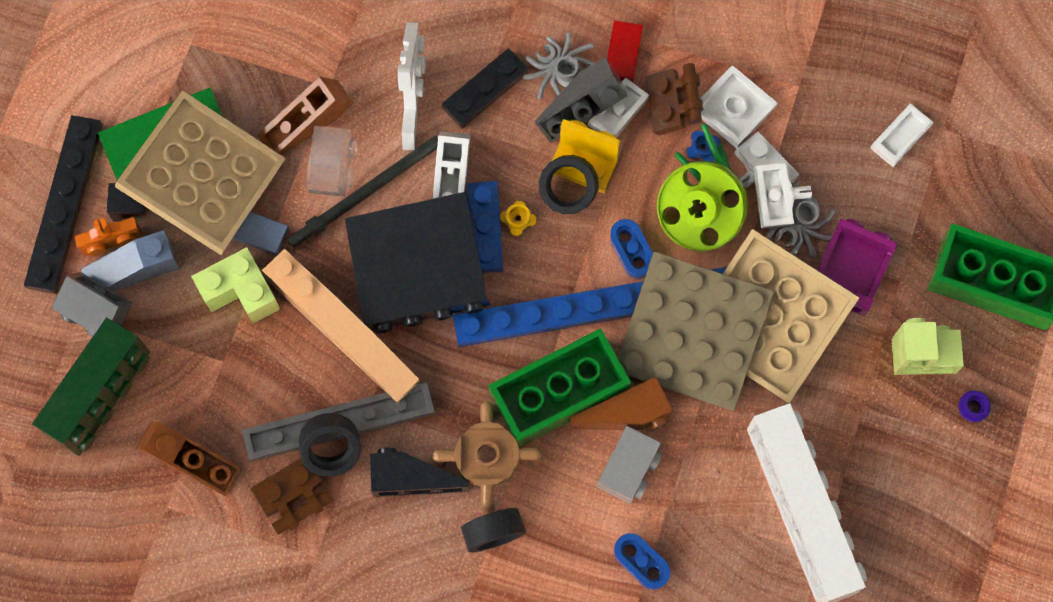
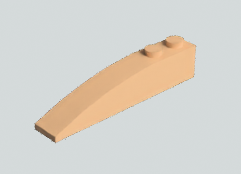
(340, 325)

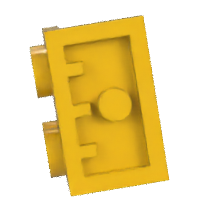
(598, 148)

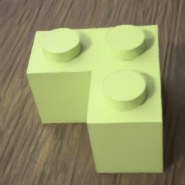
(234, 279)
(926, 348)

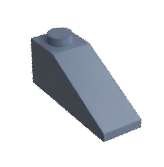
(135, 262)

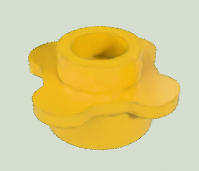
(518, 209)

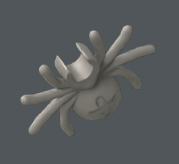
(558, 64)
(804, 214)

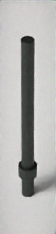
(317, 225)

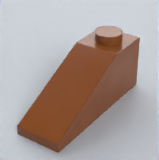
(315, 106)
(636, 408)

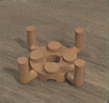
(487, 474)

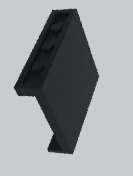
(416, 263)

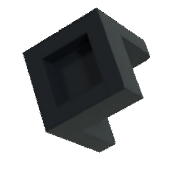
(121, 204)

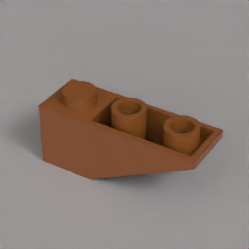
(187, 457)

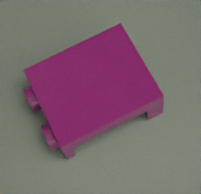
(857, 261)

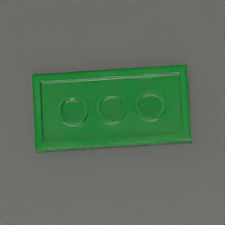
(126, 139)

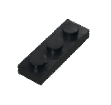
(485, 88)

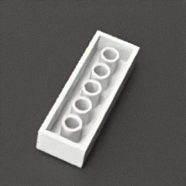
(805, 505)

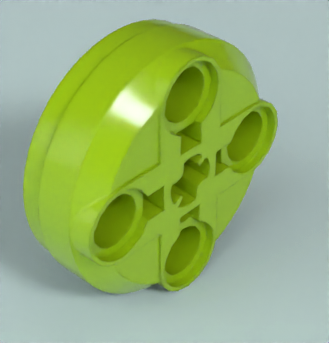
(710, 190)

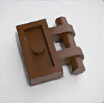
(666, 99)
(286, 487)

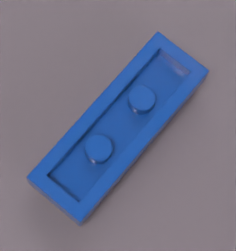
(486, 224)

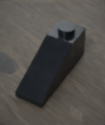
(404, 475)

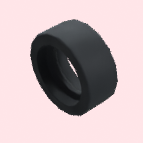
(571, 207)
(333, 465)
(493, 530)

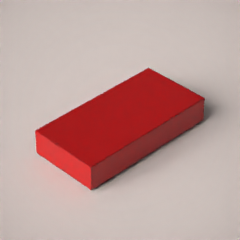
(624, 48)

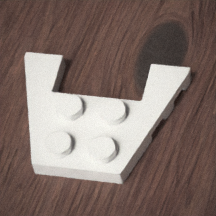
(409, 81)

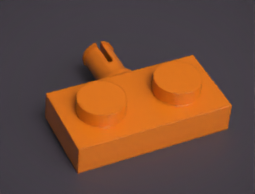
(107, 235)

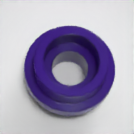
(978, 398)

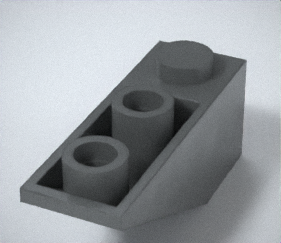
(583, 98)

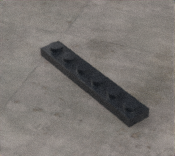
(63, 205)

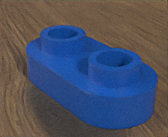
(631, 250)
(642, 561)

